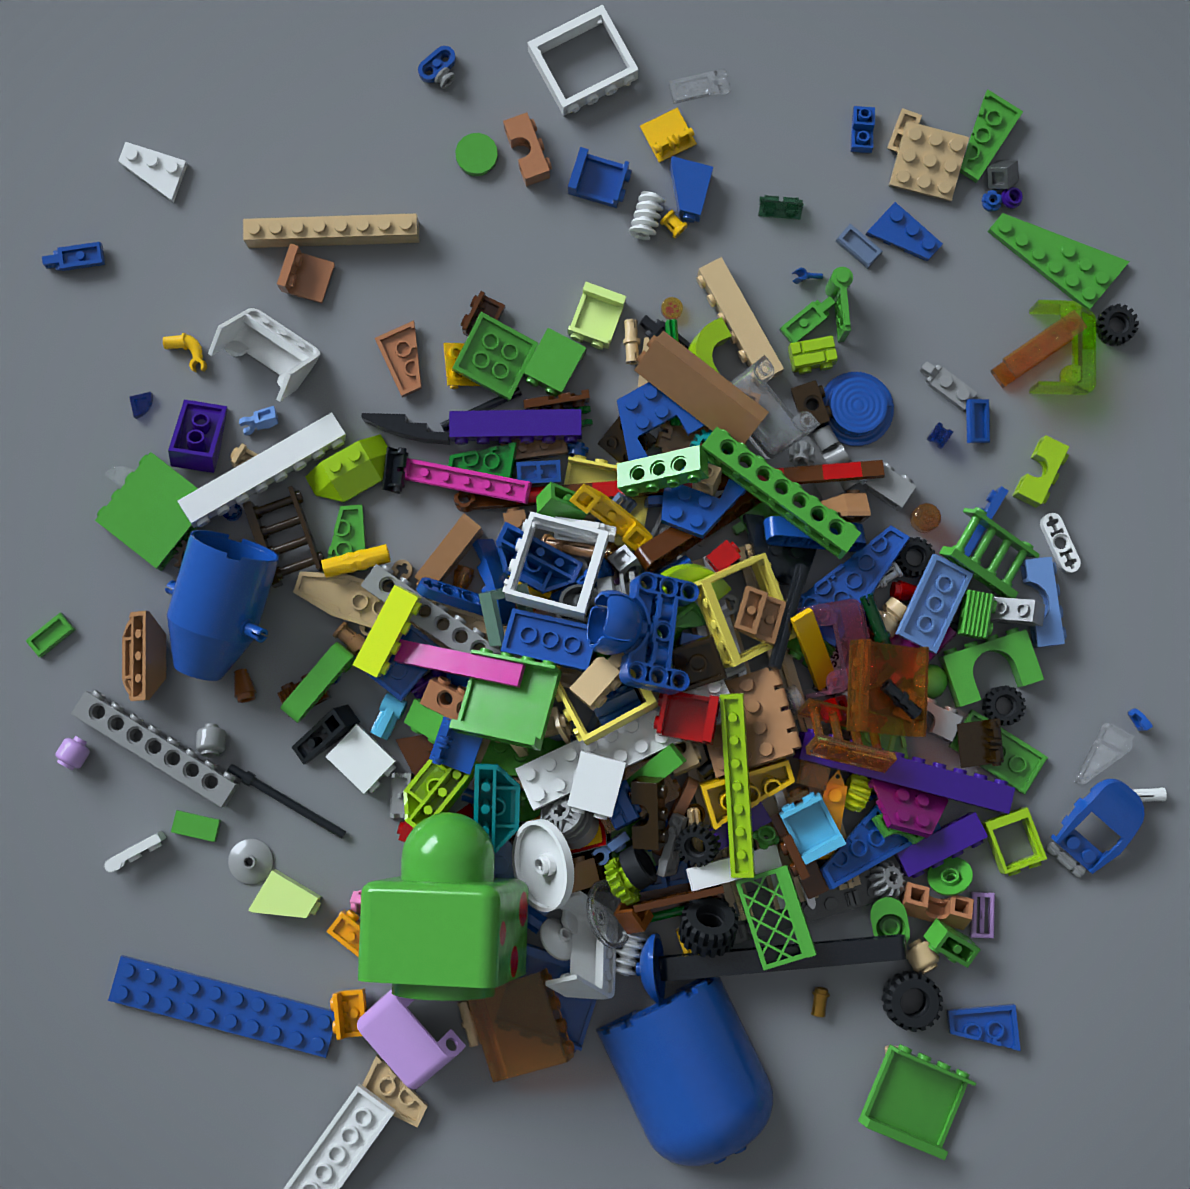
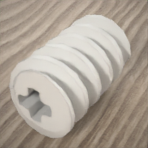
(646, 214)
(629, 953)

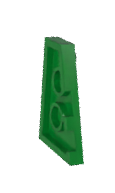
(494, 460)

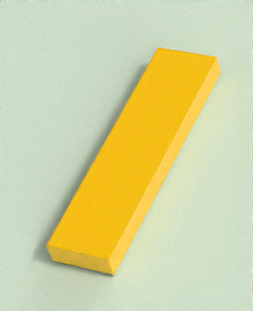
(812, 647)

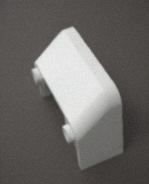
(270, 344)
(590, 962)

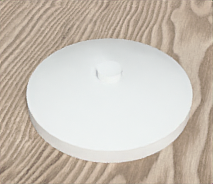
(544, 864)

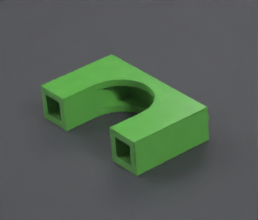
(1014, 647)

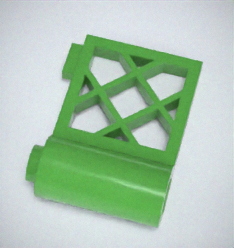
(837, 289)

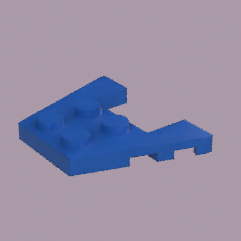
(646, 410)
(697, 511)

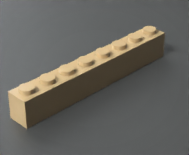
(331, 230)

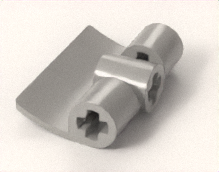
(829, 451)

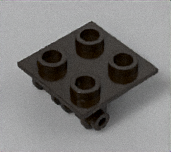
(614, 442)
(980, 743)

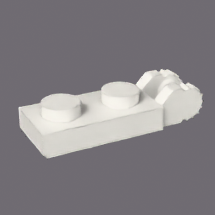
(133, 853)

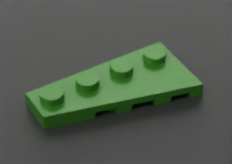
(990, 130)

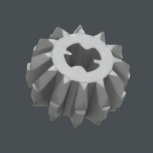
(887, 880)

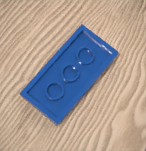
(548, 639)

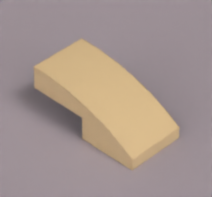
(904, 116)

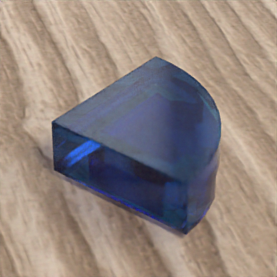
(141, 404)

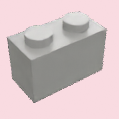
(892, 488)

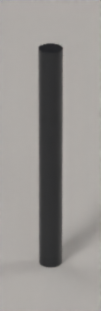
(486, 406)

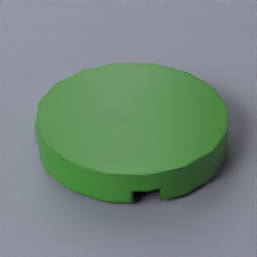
(476, 154)

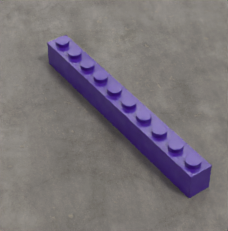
(927, 778)

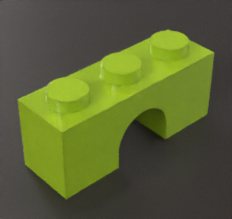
(1050, 455)

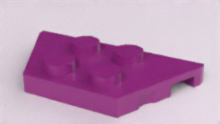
(908, 808)

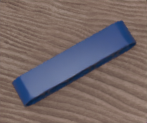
(783, 533)

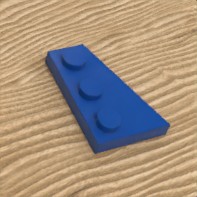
(905, 232)
(987, 1024)

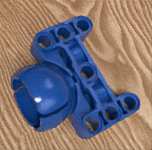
(631, 628)

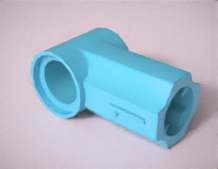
(390, 711)

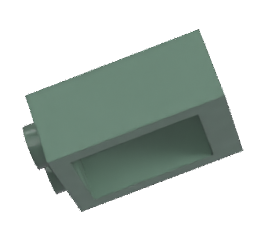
(491, 613)

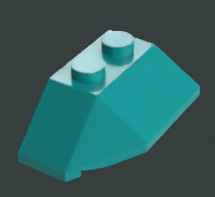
(496, 803)

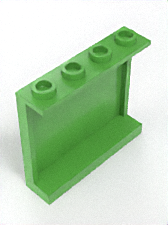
(148, 512)
(510, 712)
(914, 1100)

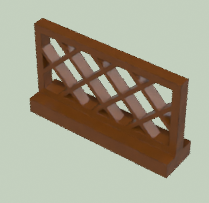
(673, 897)

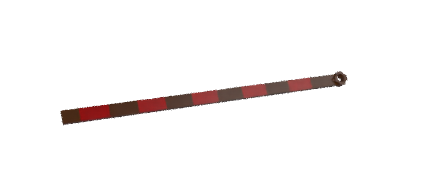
(798, 474)

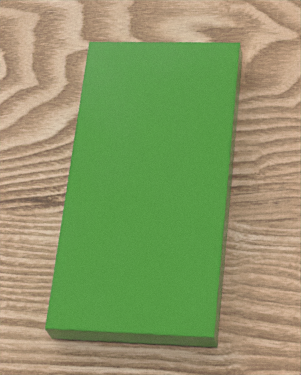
(1020, 759)

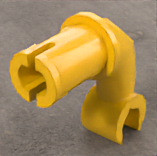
(187, 342)

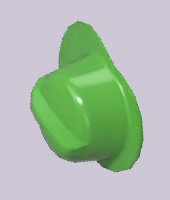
(889, 918)

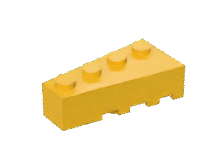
(763, 781)

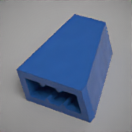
(690, 187)

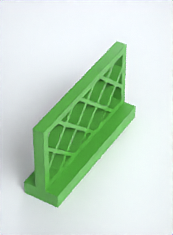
(795, 912)

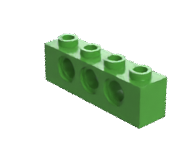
(692, 458)

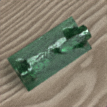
(788, 208)

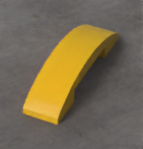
(612, 514)

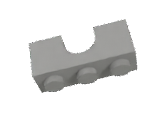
(943, 721)

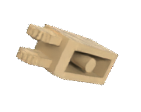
(598, 681)

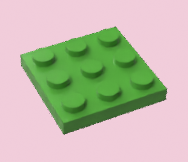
(494, 356)

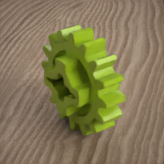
(619, 883)

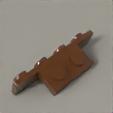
(809, 874)

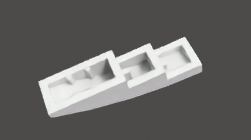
(719, 870)

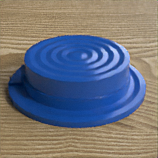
(859, 408)

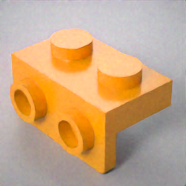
(347, 930)
(347, 1008)

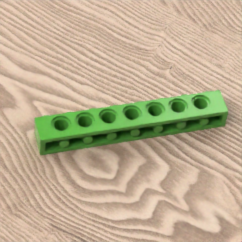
(782, 504)

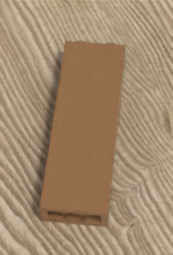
(699, 388)

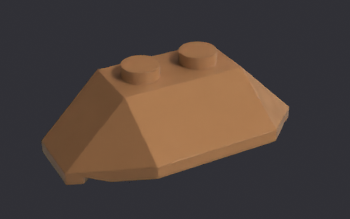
(143, 656)

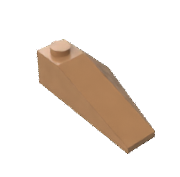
(850, 506)

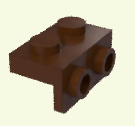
(481, 304)

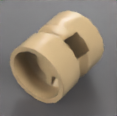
(892, 614)

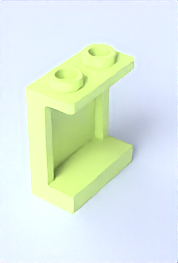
(597, 316)

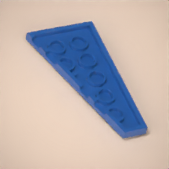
(862, 851)

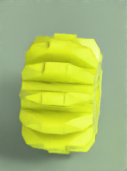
(857, 792)

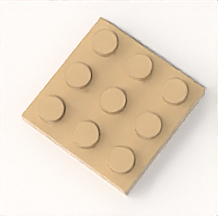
(928, 161)

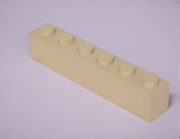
(737, 315)

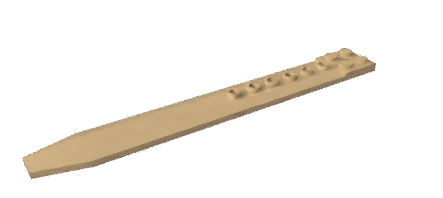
(348, 600)

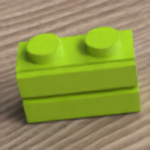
(812, 354)

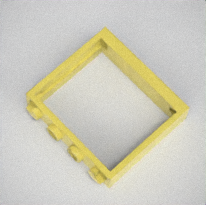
(714, 616)
(588, 738)

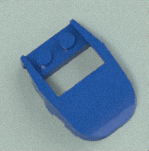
(1117, 807)

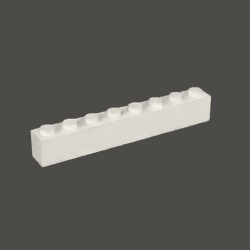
(263, 469)

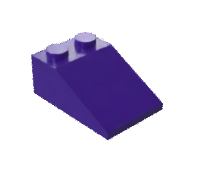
(198, 436)

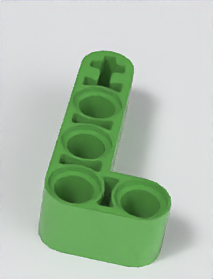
(318, 681)

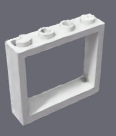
(568, 31)
(565, 528)

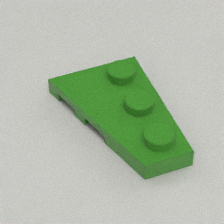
(348, 531)

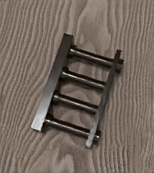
(261, 533)

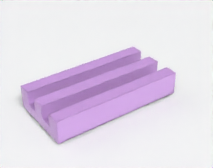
(973, 923)

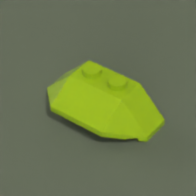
(350, 470)
(434, 791)

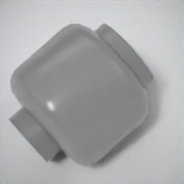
(210, 740)

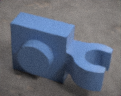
(262, 419)
(615, 844)

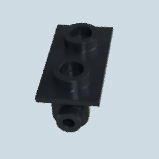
(393, 472)

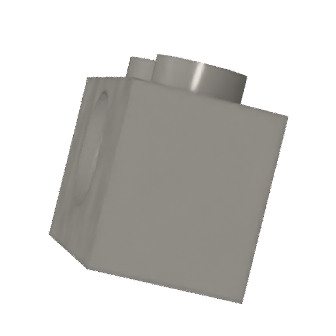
(1019, 611)

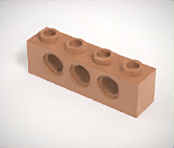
(435, 697)

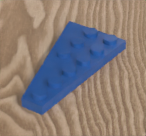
(857, 575)

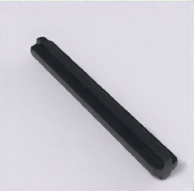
(792, 602)

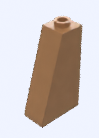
(451, 550)

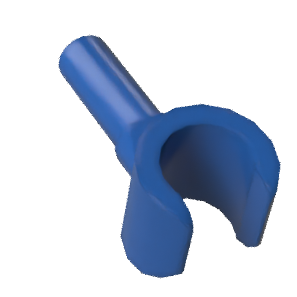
(803, 274)

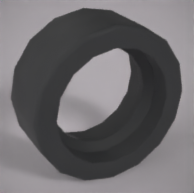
(638, 867)

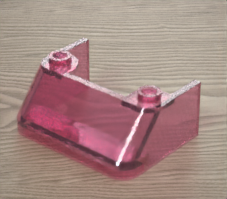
(848, 624)

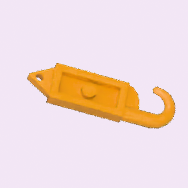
(835, 798)

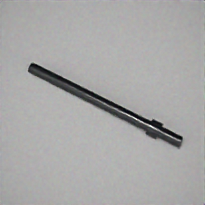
(249, 778)

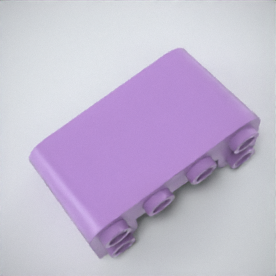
(405, 1041)

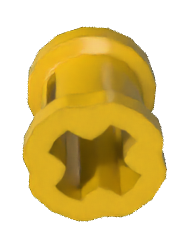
(673, 223)

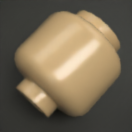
(922, 957)

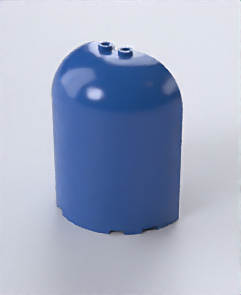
(691, 1074)

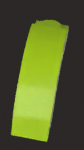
(708, 338)
(696, 572)

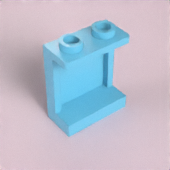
(811, 827)

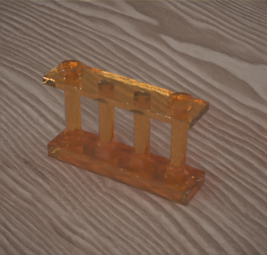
(1038, 348)
(837, 748)

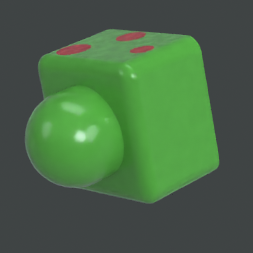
(446, 921)

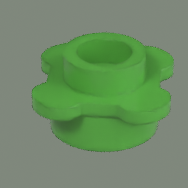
(766, 831)

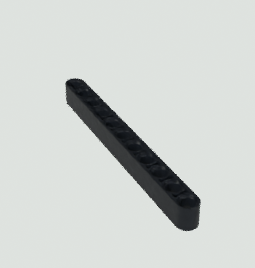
(748, 962)

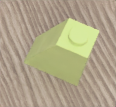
(285, 897)

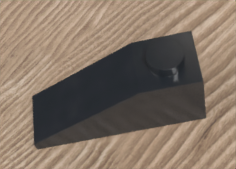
(325, 733)

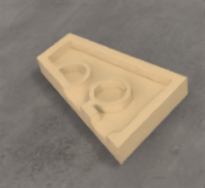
(388, 1087)

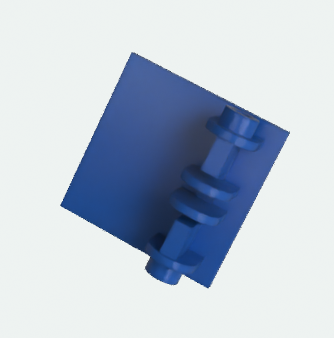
(455, 749)

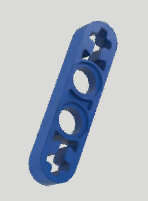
(450, 595)

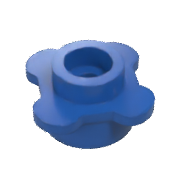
(577, 449)

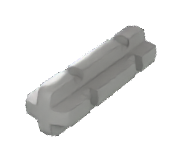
(1066, 859)

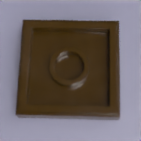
(699, 661)

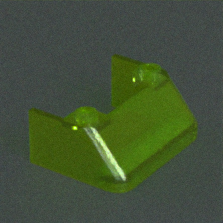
(1081, 375)

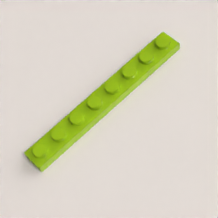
(737, 785)

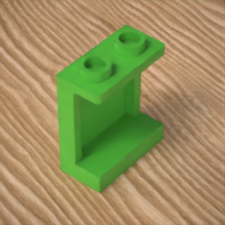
(554, 362)

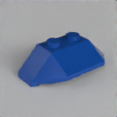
(544, 566)

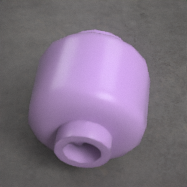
(72, 753)

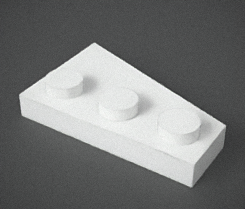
(155, 168)

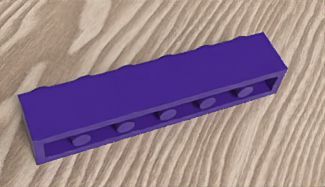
(515, 425)

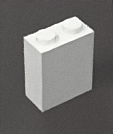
(362, 759)
(596, 785)

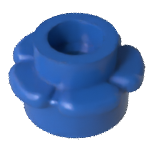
(991, 206)

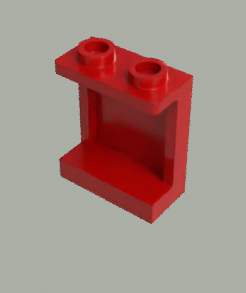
(687, 717)

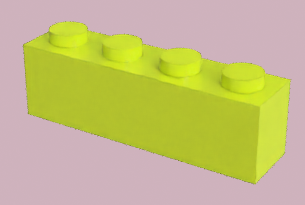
(387, 631)

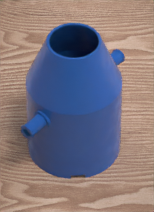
(218, 602)

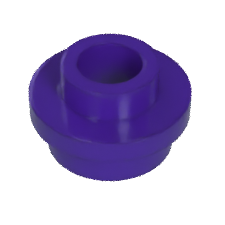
(1016, 196)

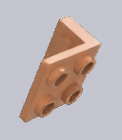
(305, 275)

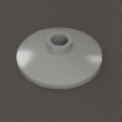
(261, 857)

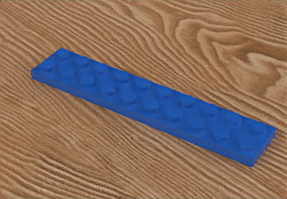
(223, 1006)

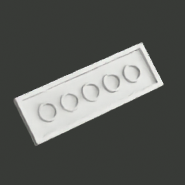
(343, 1142)

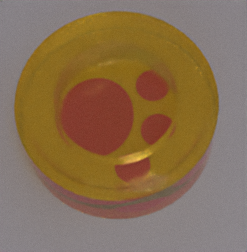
(671, 308)

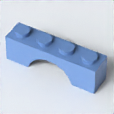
(1041, 576)

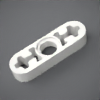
(1060, 560)

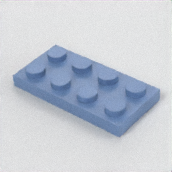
(934, 603)

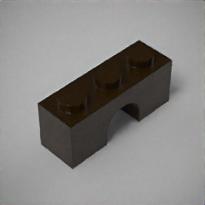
(651, 794)

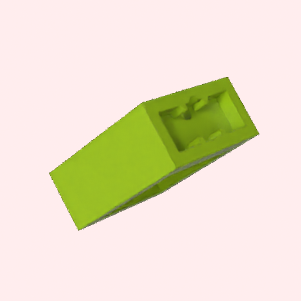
(1004, 819)

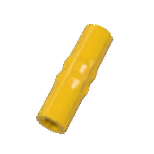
(355, 561)

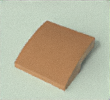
(759, 615)

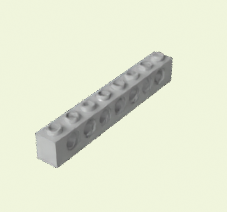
(375, 583)
(86, 711)

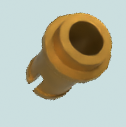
(819, 1001)

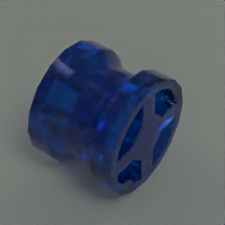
(939, 435)

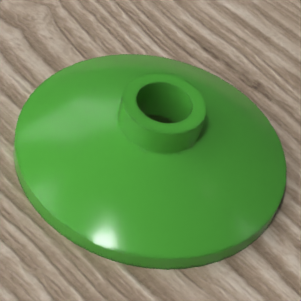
(954, 869)

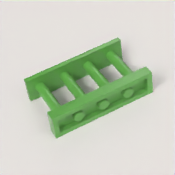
(987, 576)

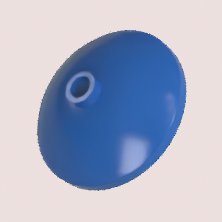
(649, 968)

